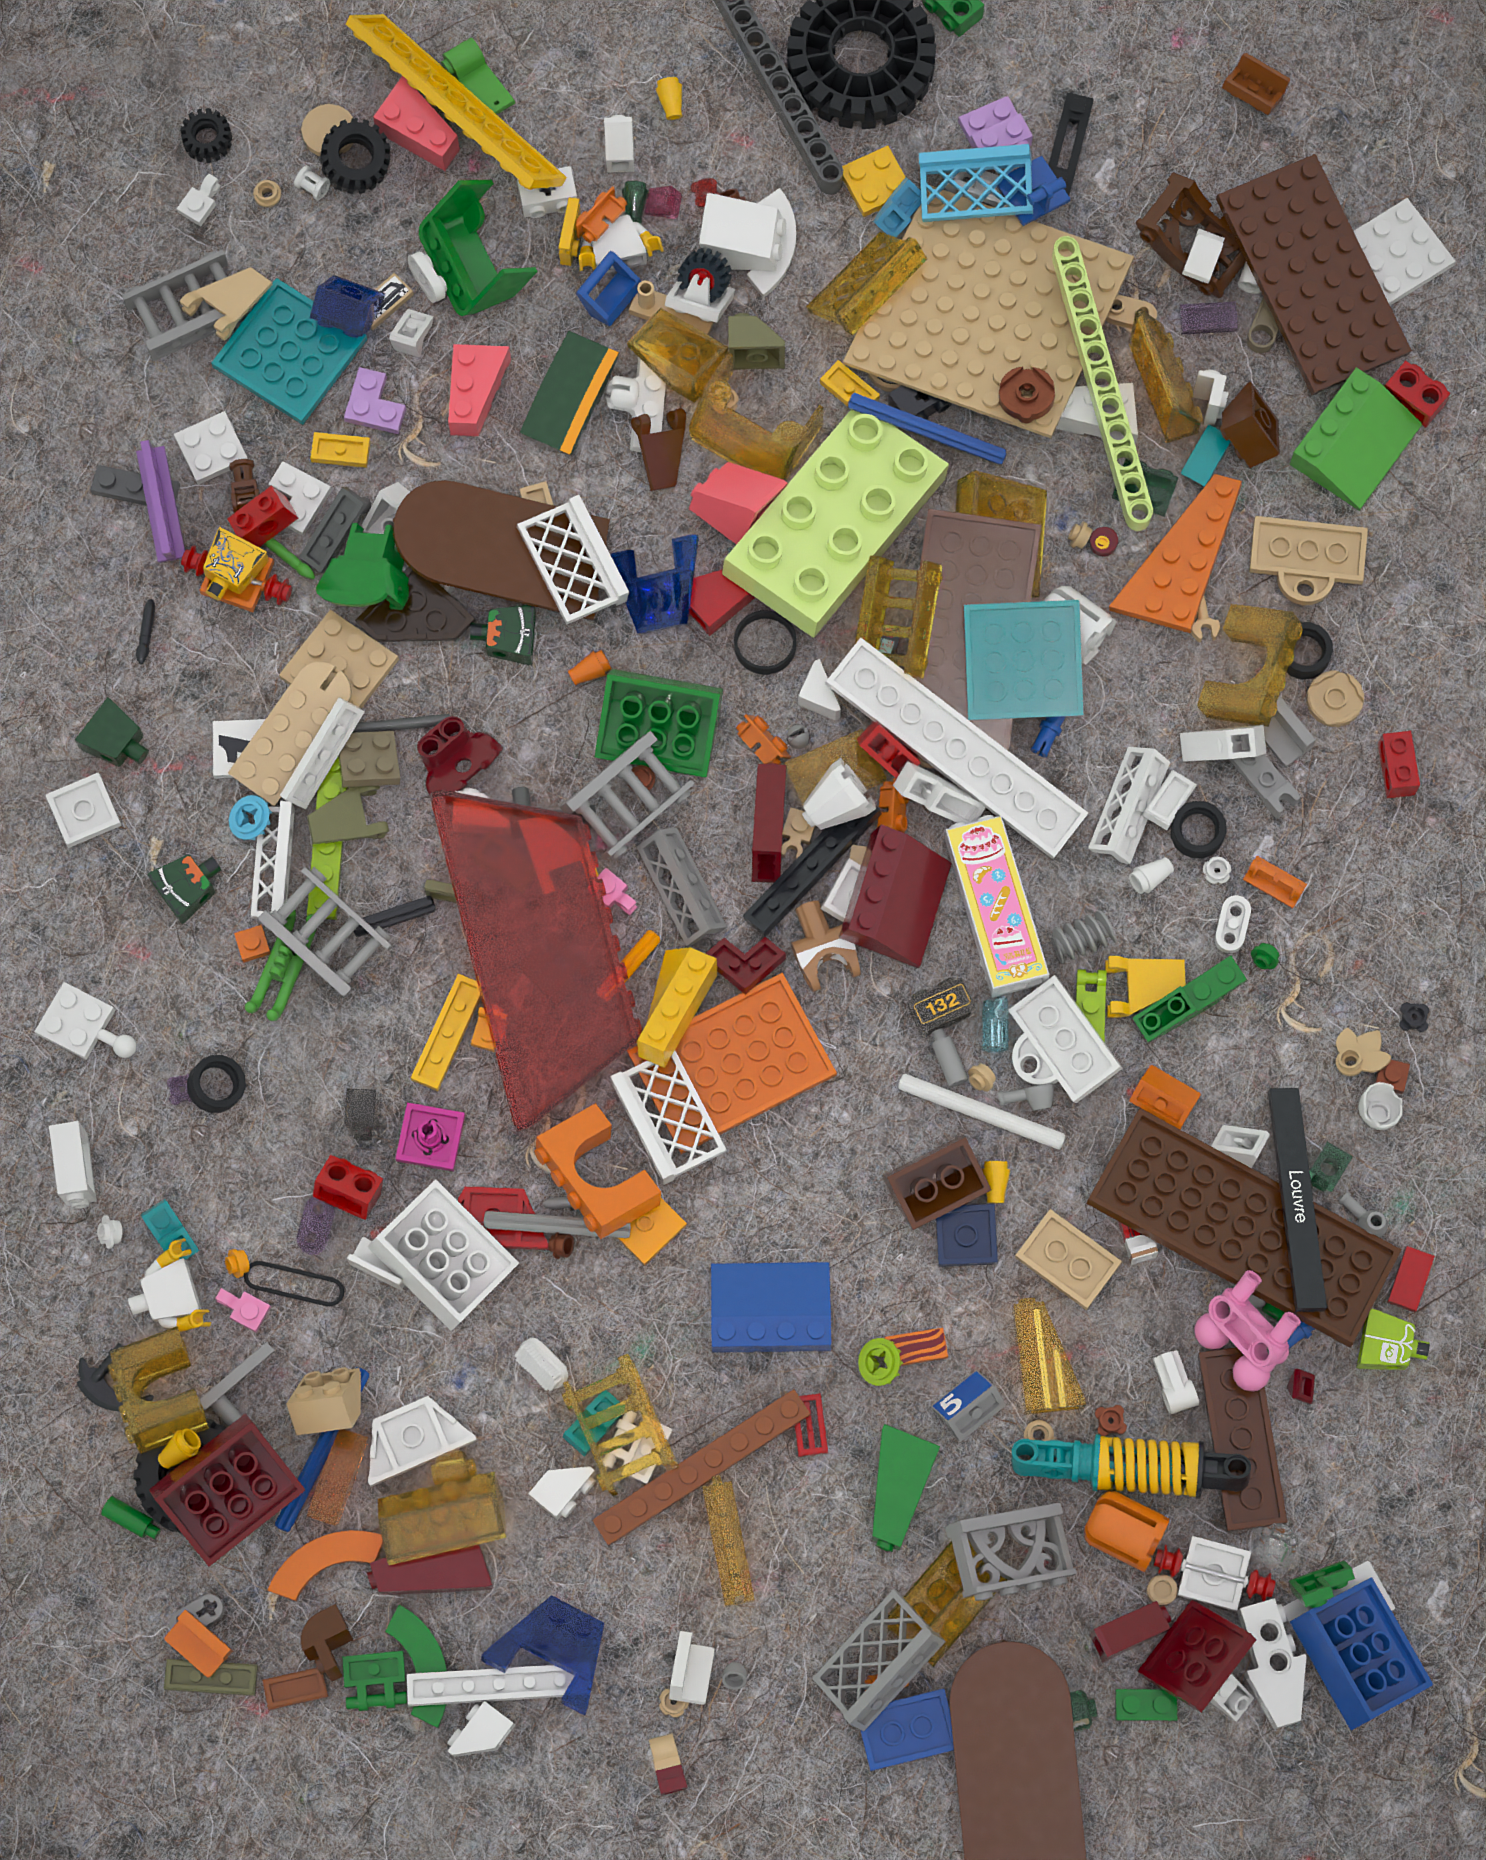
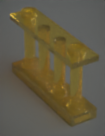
(877, 600)
(648, 1427)

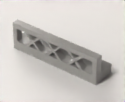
(685, 881)

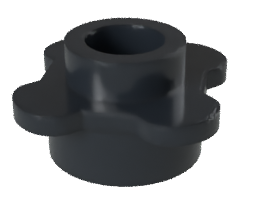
(1420, 1011)

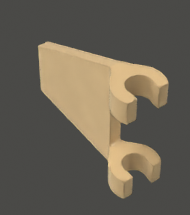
(230, 296)

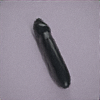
(146, 630)

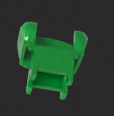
(366, 572)

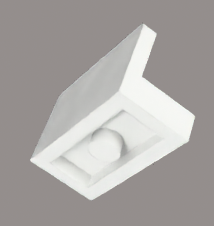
(369, 1263)
(691, 1671)

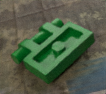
(375, 1670)

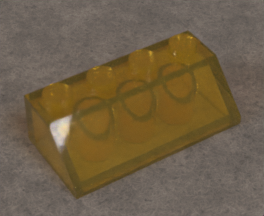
(442, 1518)
(940, 1601)

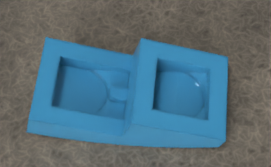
(898, 208)

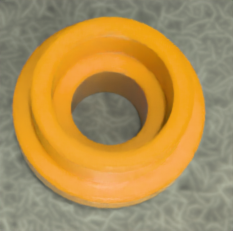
(237, 1263)

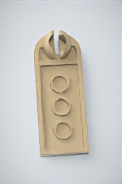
(289, 731)

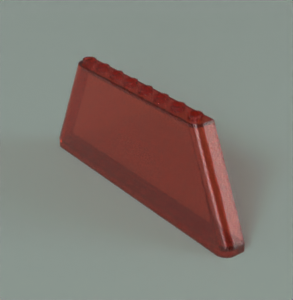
(537, 946)

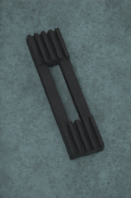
(1075, 110)

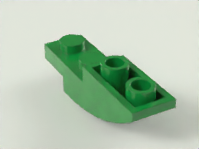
(1190, 999)

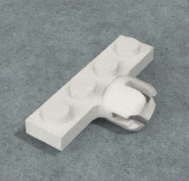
(638, 397)

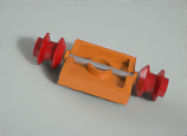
(249, 597)

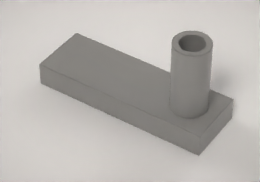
(216, 1396)

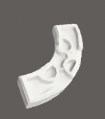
(767, 281)

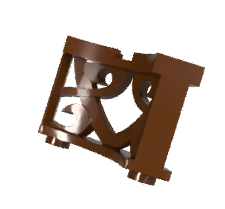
(1189, 198)

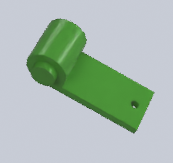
(469, 68)

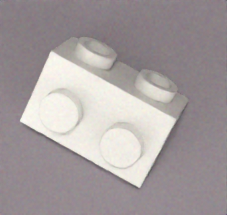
(1210, 387)

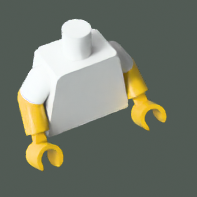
(625, 239)
(170, 1292)

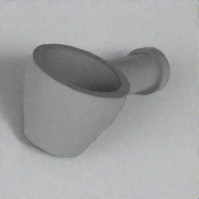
(1038, 1096)
(1364, 1216)

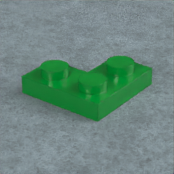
(1317, 1587)

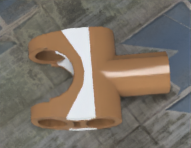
(821, 945)

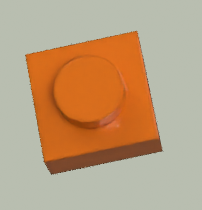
(252, 943)

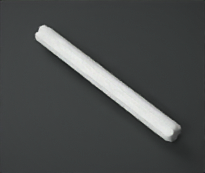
(981, 1111)

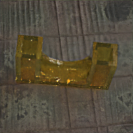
(1256, 699)
(138, 1366)

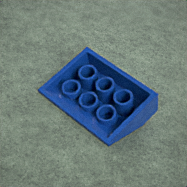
(770, 1307)
(1361, 1653)

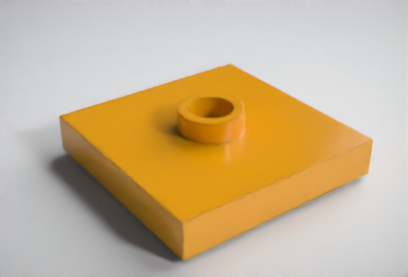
(653, 1232)

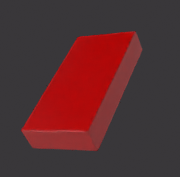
(1411, 1279)

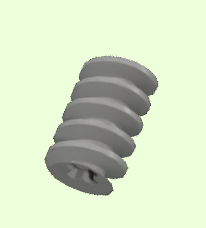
(1082, 935)

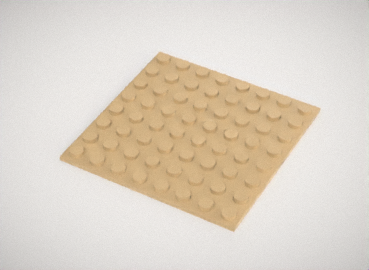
(983, 309)

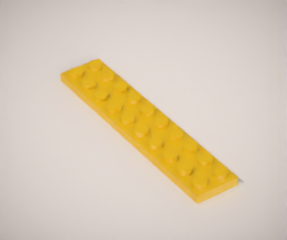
(456, 101)

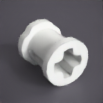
(304, 180)

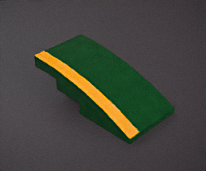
(569, 392)

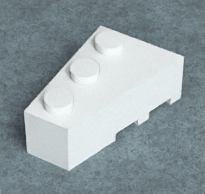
(1081, 418)

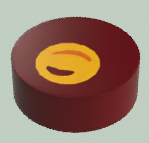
(1103, 541)

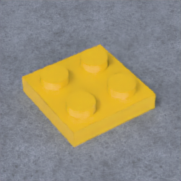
(872, 179)

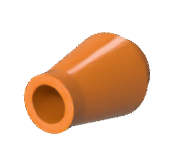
(590, 668)

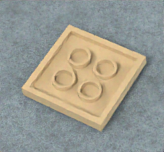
(348, 649)

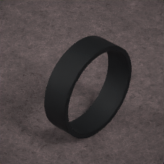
(764, 614)

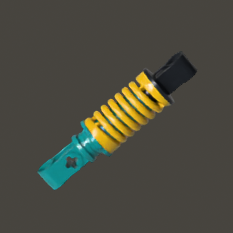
(1111, 1463)

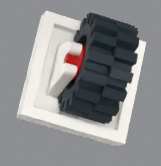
(702, 286)

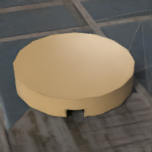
(318, 124)
(1335, 698)

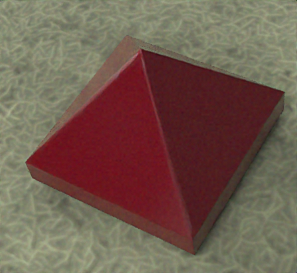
(1301, 1386)

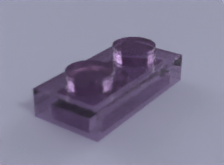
(1208, 317)

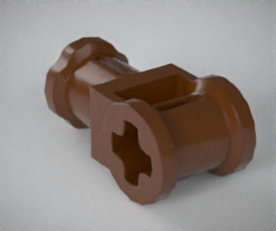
(243, 489)

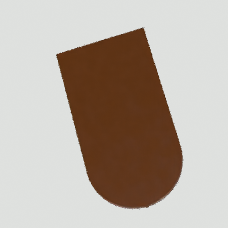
(473, 543)
(1016, 1756)

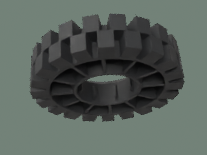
(861, 95)

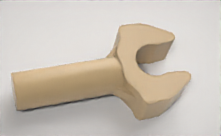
(1204, 621)

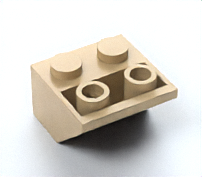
(326, 1401)

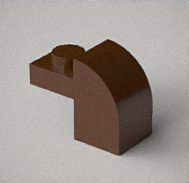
(321, 1636)

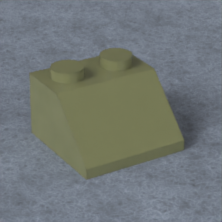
(754, 344)

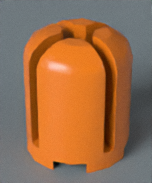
(1125, 1529)

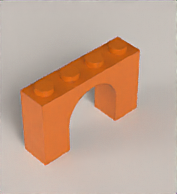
(602, 1208)

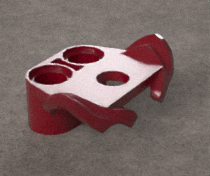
(441, 766)

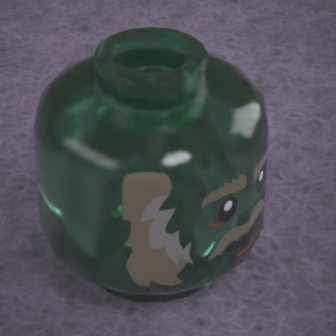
(1082, 1710)

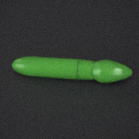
(302, 568)

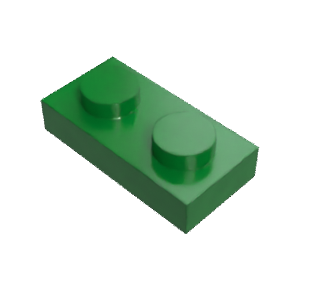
(1145, 1705)

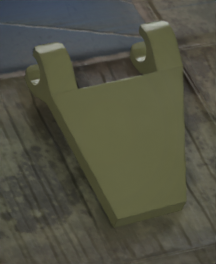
(345, 819)

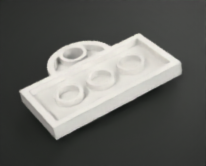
(1061, 1042)

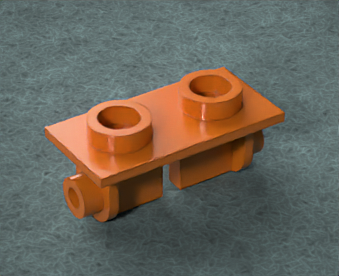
(591, 223)
(756, 732)
(896, 805)
(1274, 881)

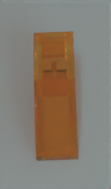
(337, 1477)

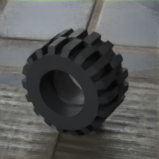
(361, 134)

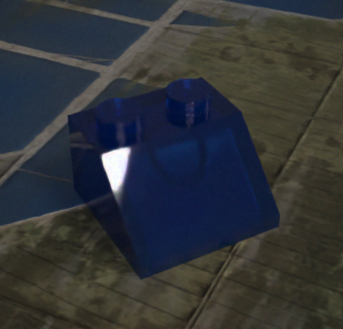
(346, 306)

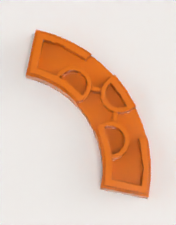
(320, 1554)

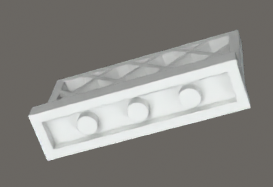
(594, 548)
(649, 1133)

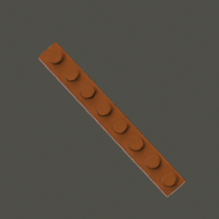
(700, 1467)

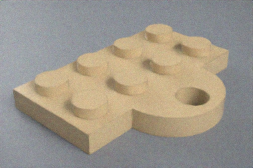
(1307, 555)

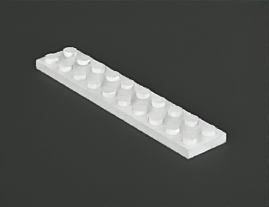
(956, 748)

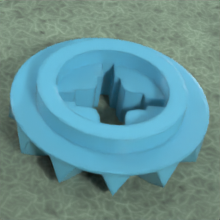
(239, 820)

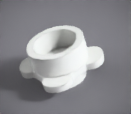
(109, 1232)

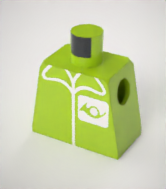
(1389, 1343)

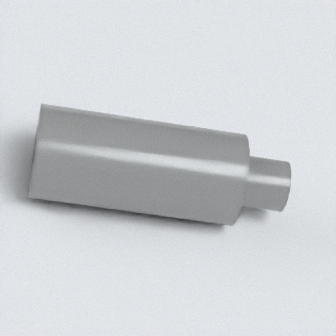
(948, 1059)

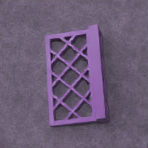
(160, 502)

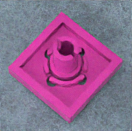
(418, 1119)

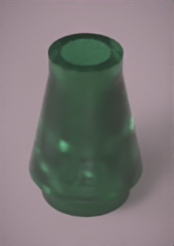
(636, 197)

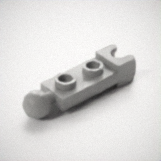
(1266, 782)

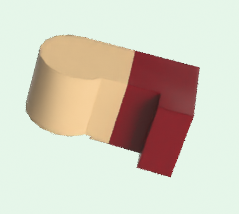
(667, 1765)

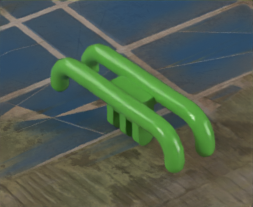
(281, 967)

